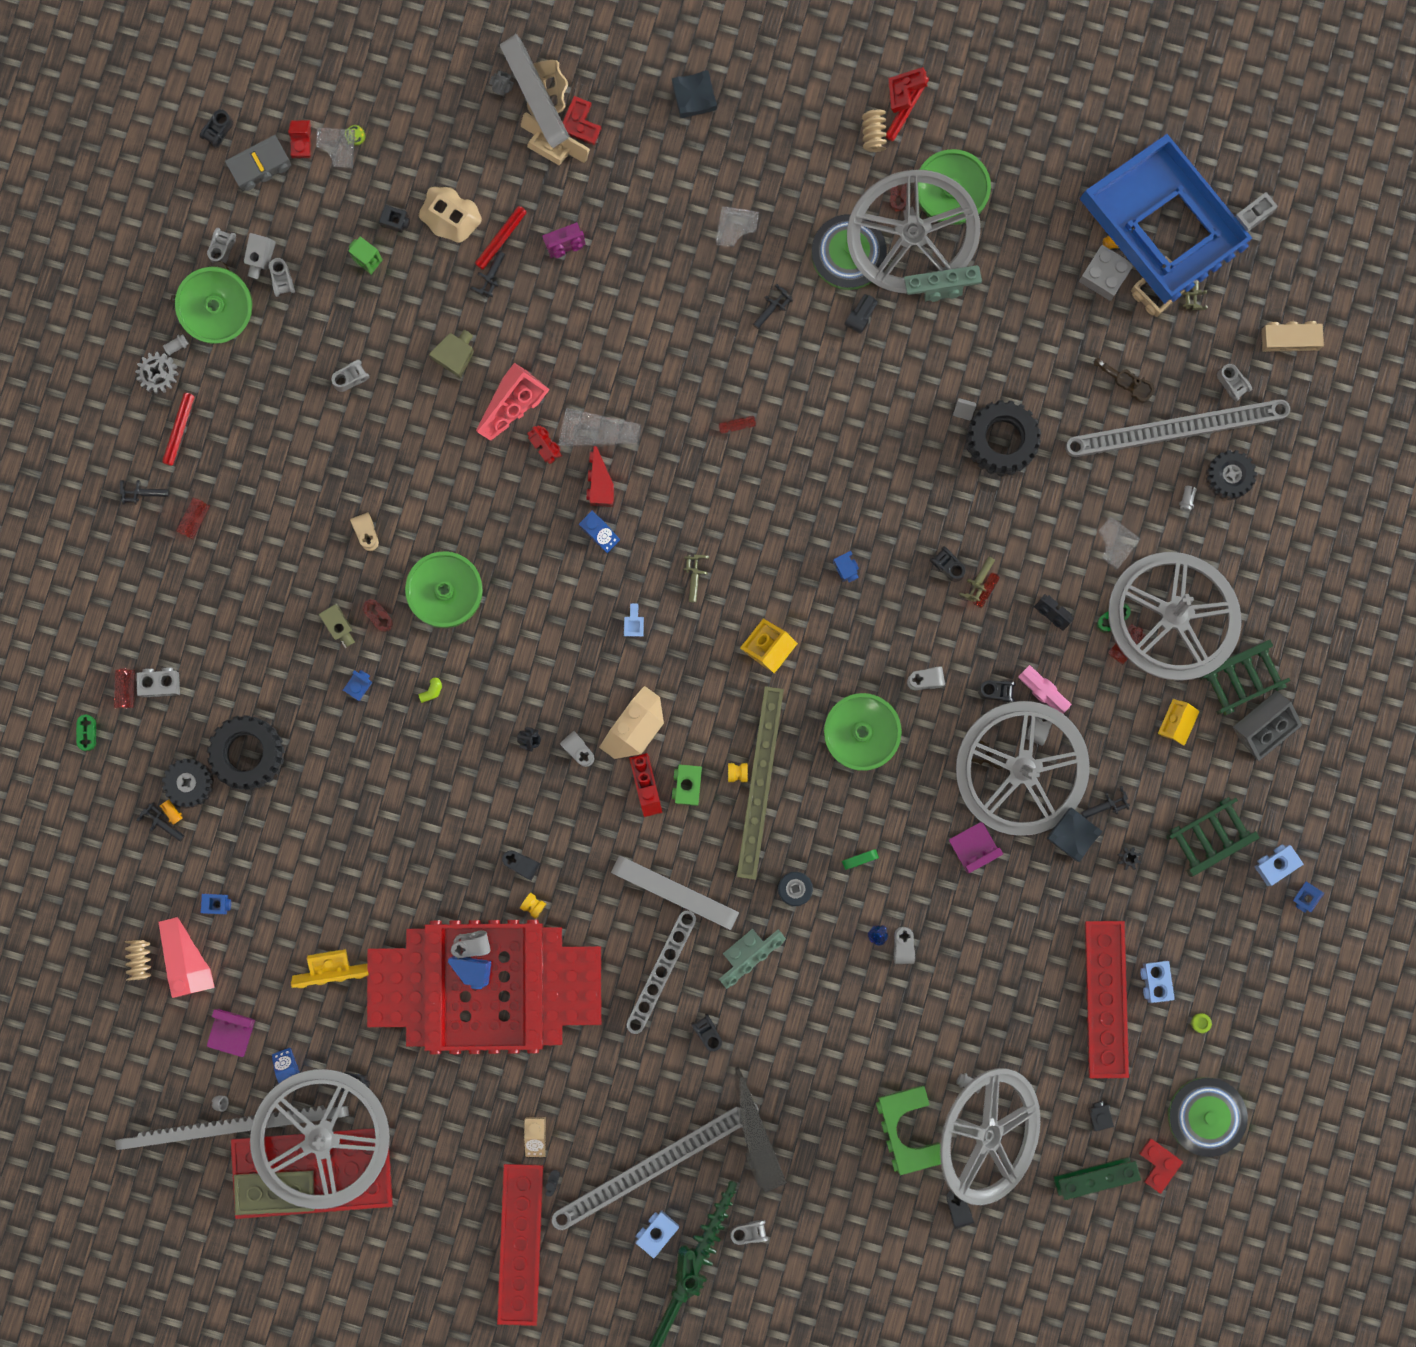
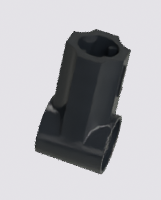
(860, 316)

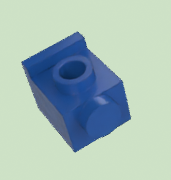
(846, 567)
(1308, 889)
(208, 904)

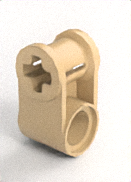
(364, 529)

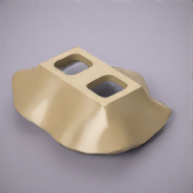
(549, 69)
(440, 222)

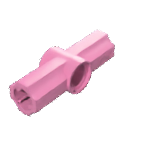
(1044, 690)

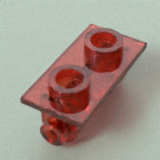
(193, 518)
(1136, 634)
(124, 688)

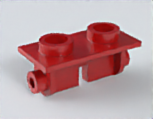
(550, 450)

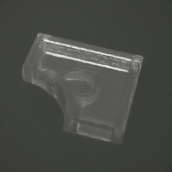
(338, 144)
(734, 224)
(1118, 542)

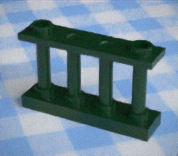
(1245, 659)
(1229, 846)
(1096, 1178)

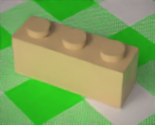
(1292, 336)

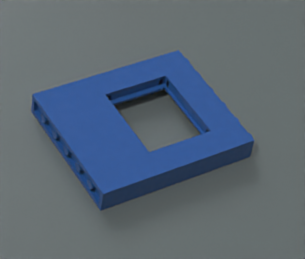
(1142, 188)

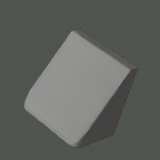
(964, 409)

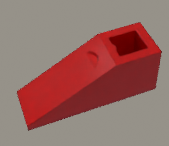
(601, 484)
(645, 785)

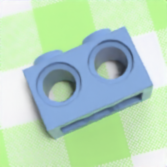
(1163, 980)

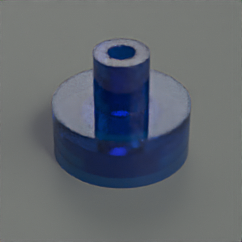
(878, 935)

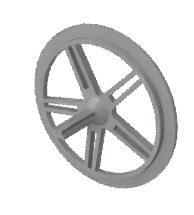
(913, 229)
(1175, 616)
(1022, 768)
(989, 1137)
(319, 1139)

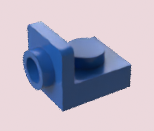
(358, 684)

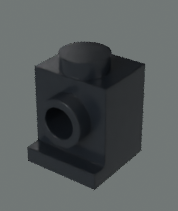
(390, 214)

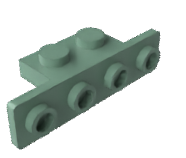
(943, 283)
(748, 953)

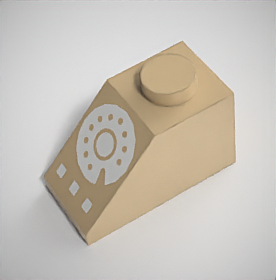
(535, 1136)

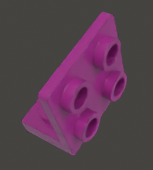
(564, 240)
(975, 847)
(230, 1032)

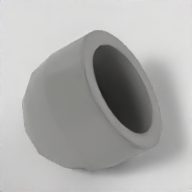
(216, 1103)

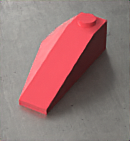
(513, 397)
(183, 962)

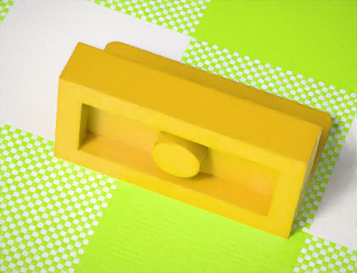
(1178, 721)

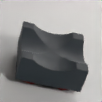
(694, 94)
(1074, 834)

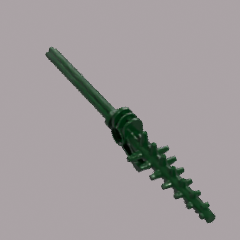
(690, 1263)

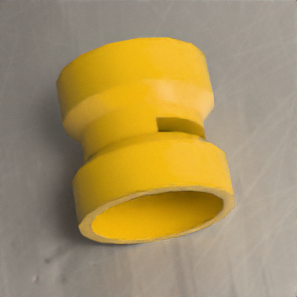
(737, 772)
(533, 905)

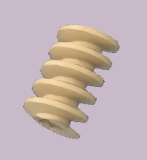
(872, 130)
(138, 960)

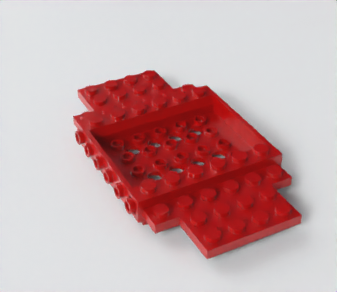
(546, 989)

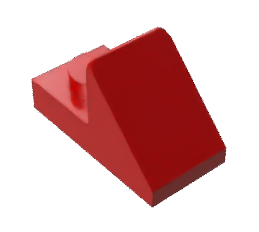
(300, 139)

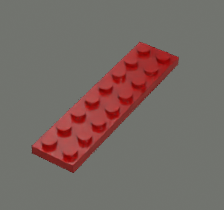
(1106, 999)
(520, 1244)

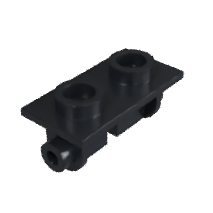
(1047, 607)

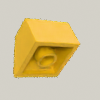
(769, 645)

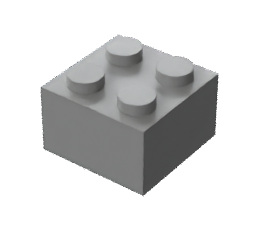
(1106, 272)

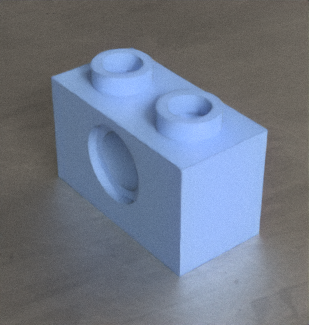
(1289, 860)
(654, 1245)

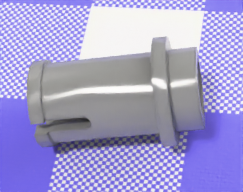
(176, 344)
(1188, 498)
(963, 1080)

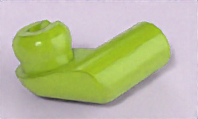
(433, 691)

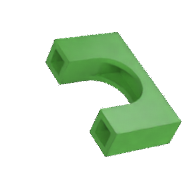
(892, 1108)

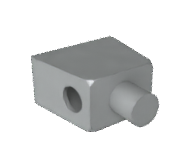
(261, 247)

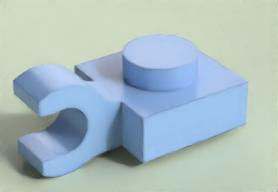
(634, 625)

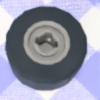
(795, 888)

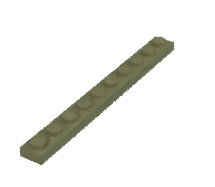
(760, 783)

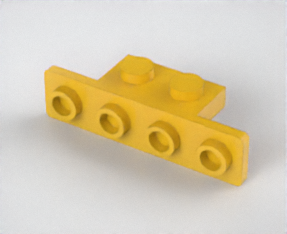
(328, 968)

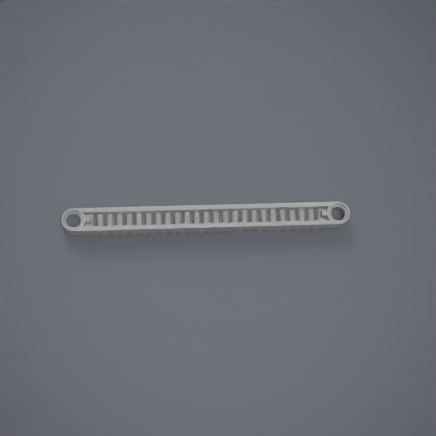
(1177, 428)
(222, 1127)
(648, 1168)

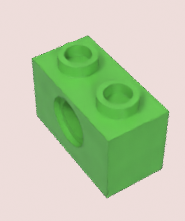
(365, 255)
(691, 796)

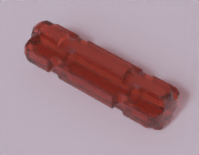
(737, 424)
(989, 586)

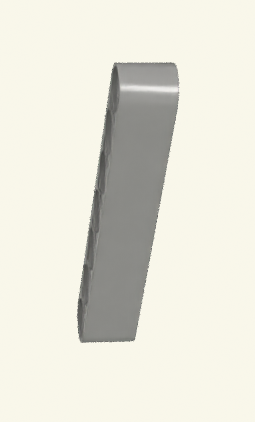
(534, 91)
(675, 892)
(654, 979)

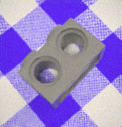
(1256, 212)
(158, 688)

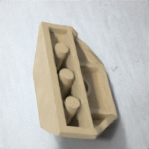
(635, 726)

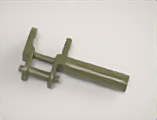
(1195, 291)
(694, 576)
(978, 581)

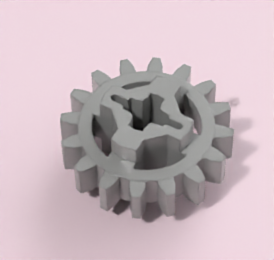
(159, 365)

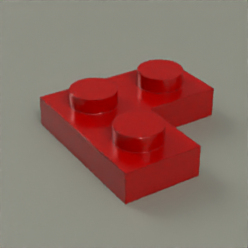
(902, 85)
(577, 125)
(1165, 1165)

